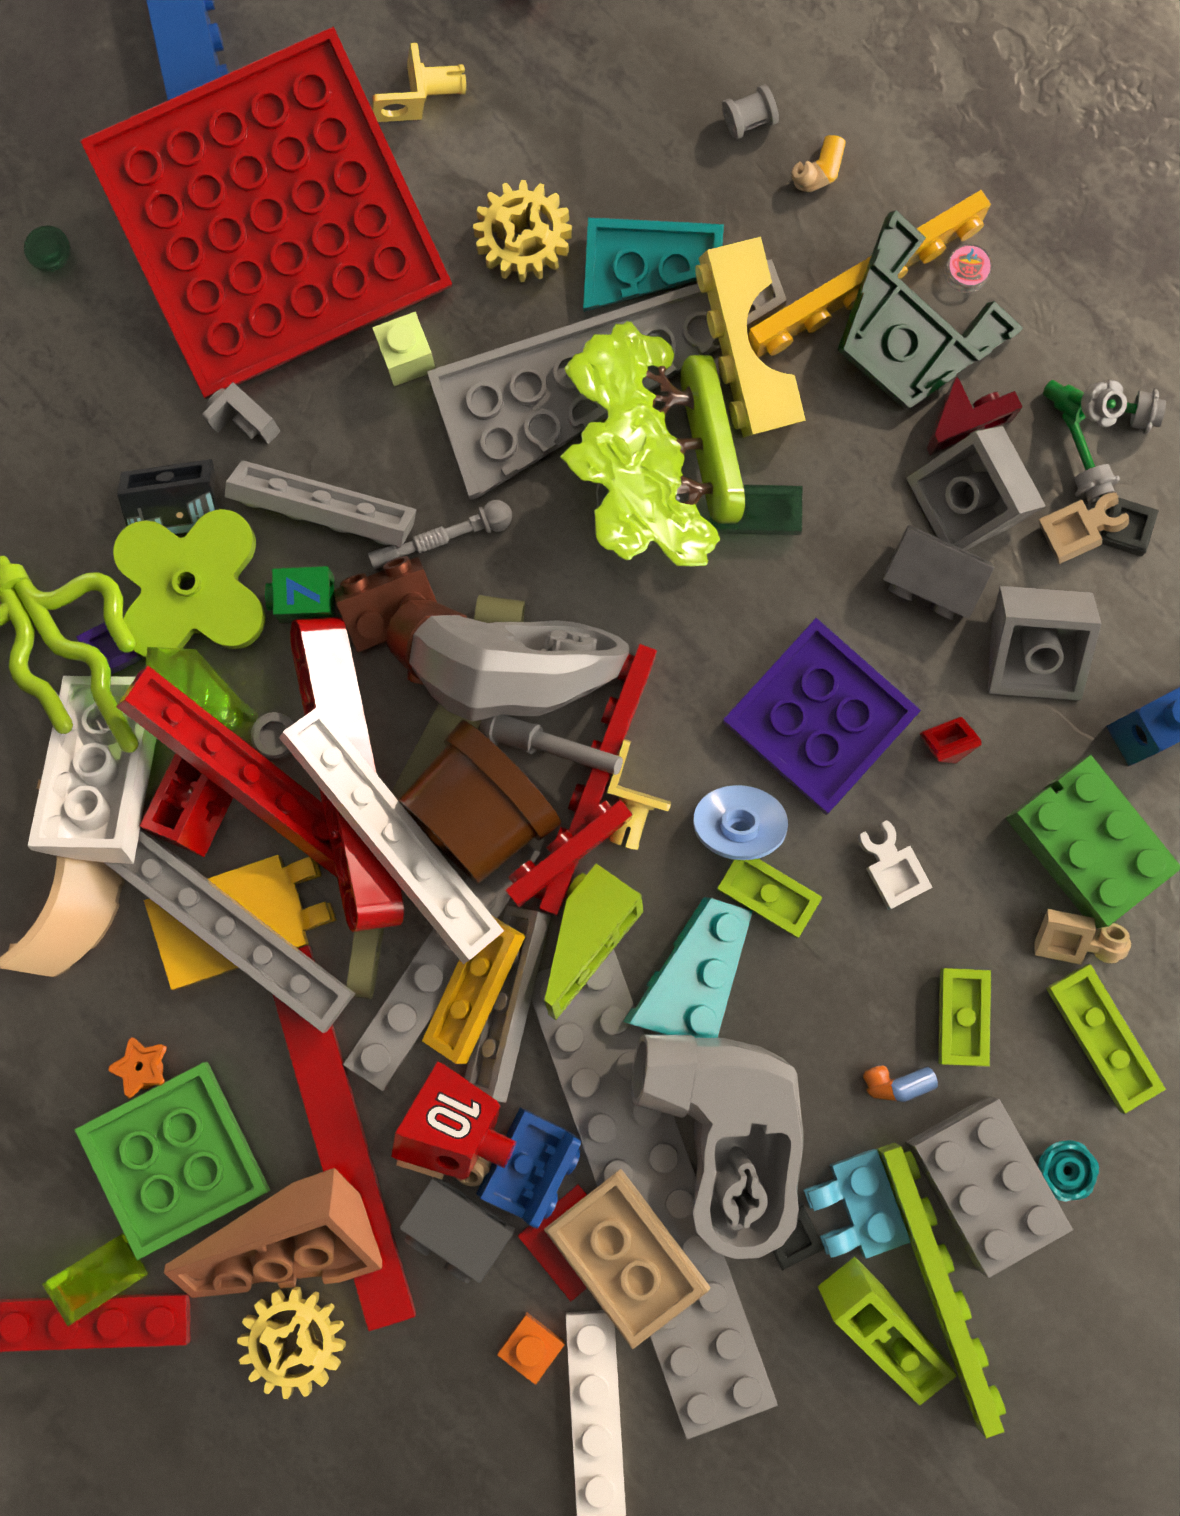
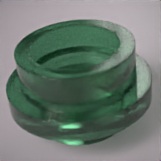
(47, 248)

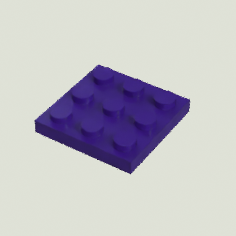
(821, 716)

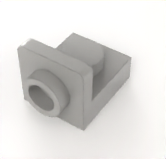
(245, 413)

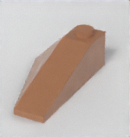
(295, 1234)

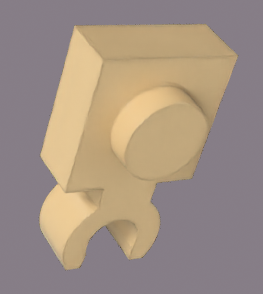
(1077, 530)

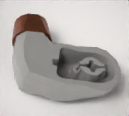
(501, 666)

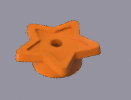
(150, 1073)

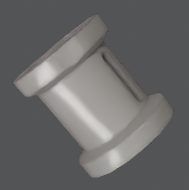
(750, 111)

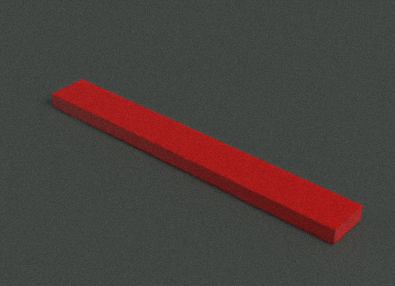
(343, 1146)

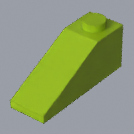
(593, 923)
(885, 1331)

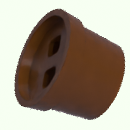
(477, 804)

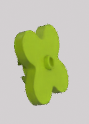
(216, 605)

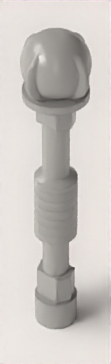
(494, 517)

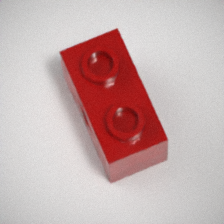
(186, 808)

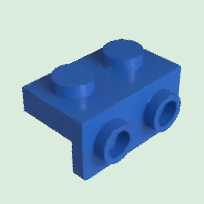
(534, 1170)

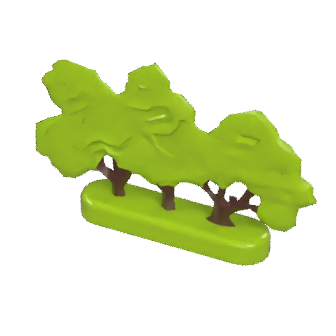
(641, 458)

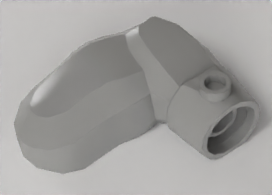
(743, 1134)

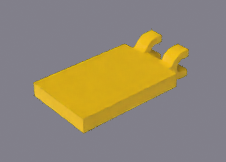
(261, 888)

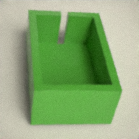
(1093, 842)

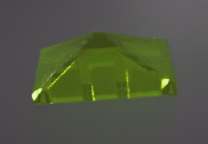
(94, 1279)

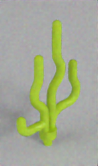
(25, 603)

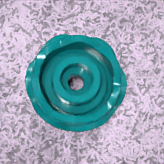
(1083, 1167)

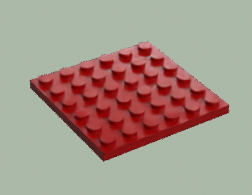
(267, 212)

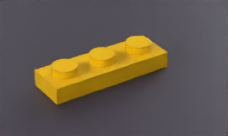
(472, 996)

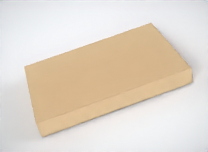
(627, 1259)

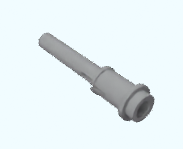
(532, 738)

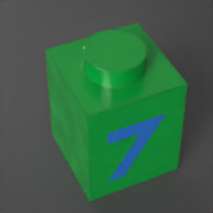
(301, 593)

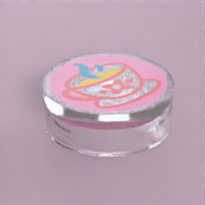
(968, 268)

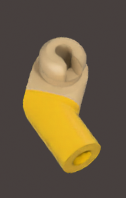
(823, 171)

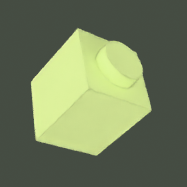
(404, 348)

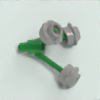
(1102, 404)

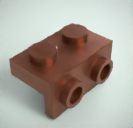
(372, 600)

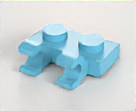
(868, 1202)

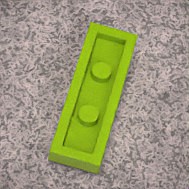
(1105, 1038)

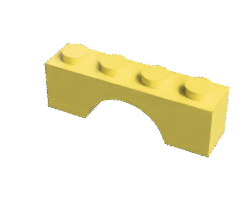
(761, 396)

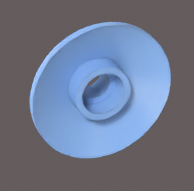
(740, 822)

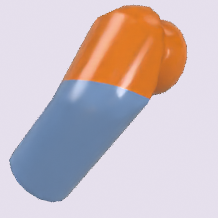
(899, 1089)

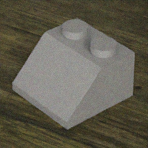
(976, 489)
(1042, 642)

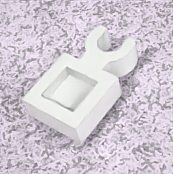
(896, 873)

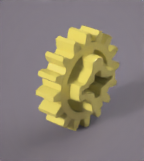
(534, 246)
(309, 1349)

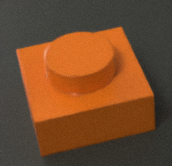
(531, 1348)

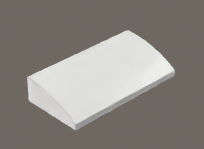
(89, 786)

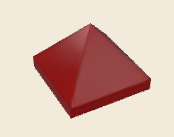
(951, 740)

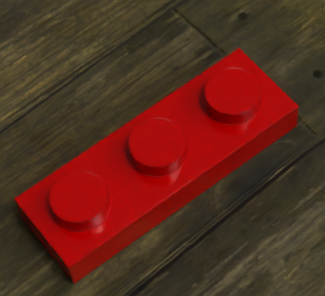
(567, 850)

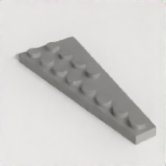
(522, 405)

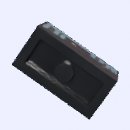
(169, 494)

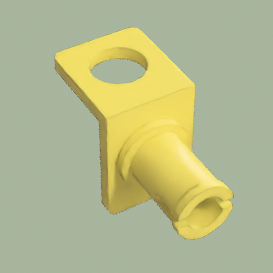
(423, 82)
(636, 802)

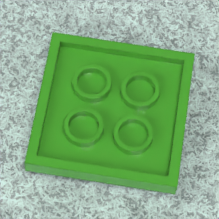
(172, 1160)

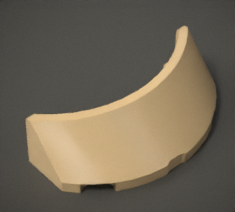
(72, 921)

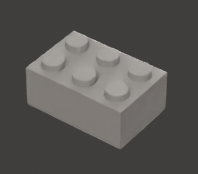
(989, 1186)

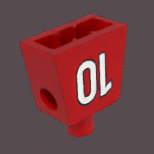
(451, 1127)

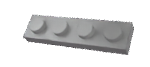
(320, 503)
(498, 1045)

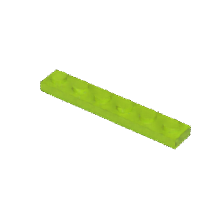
(948, 1305)

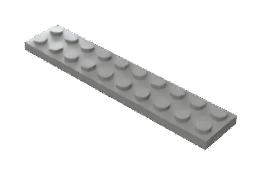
(709, 1345)

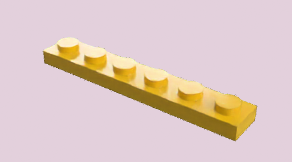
(815, 308)

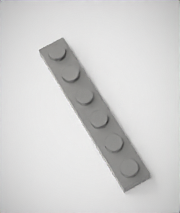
(235, 932)
(422, 987)

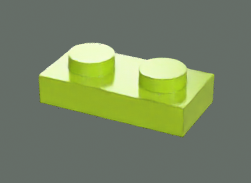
(770, 894)
(964, 1017)

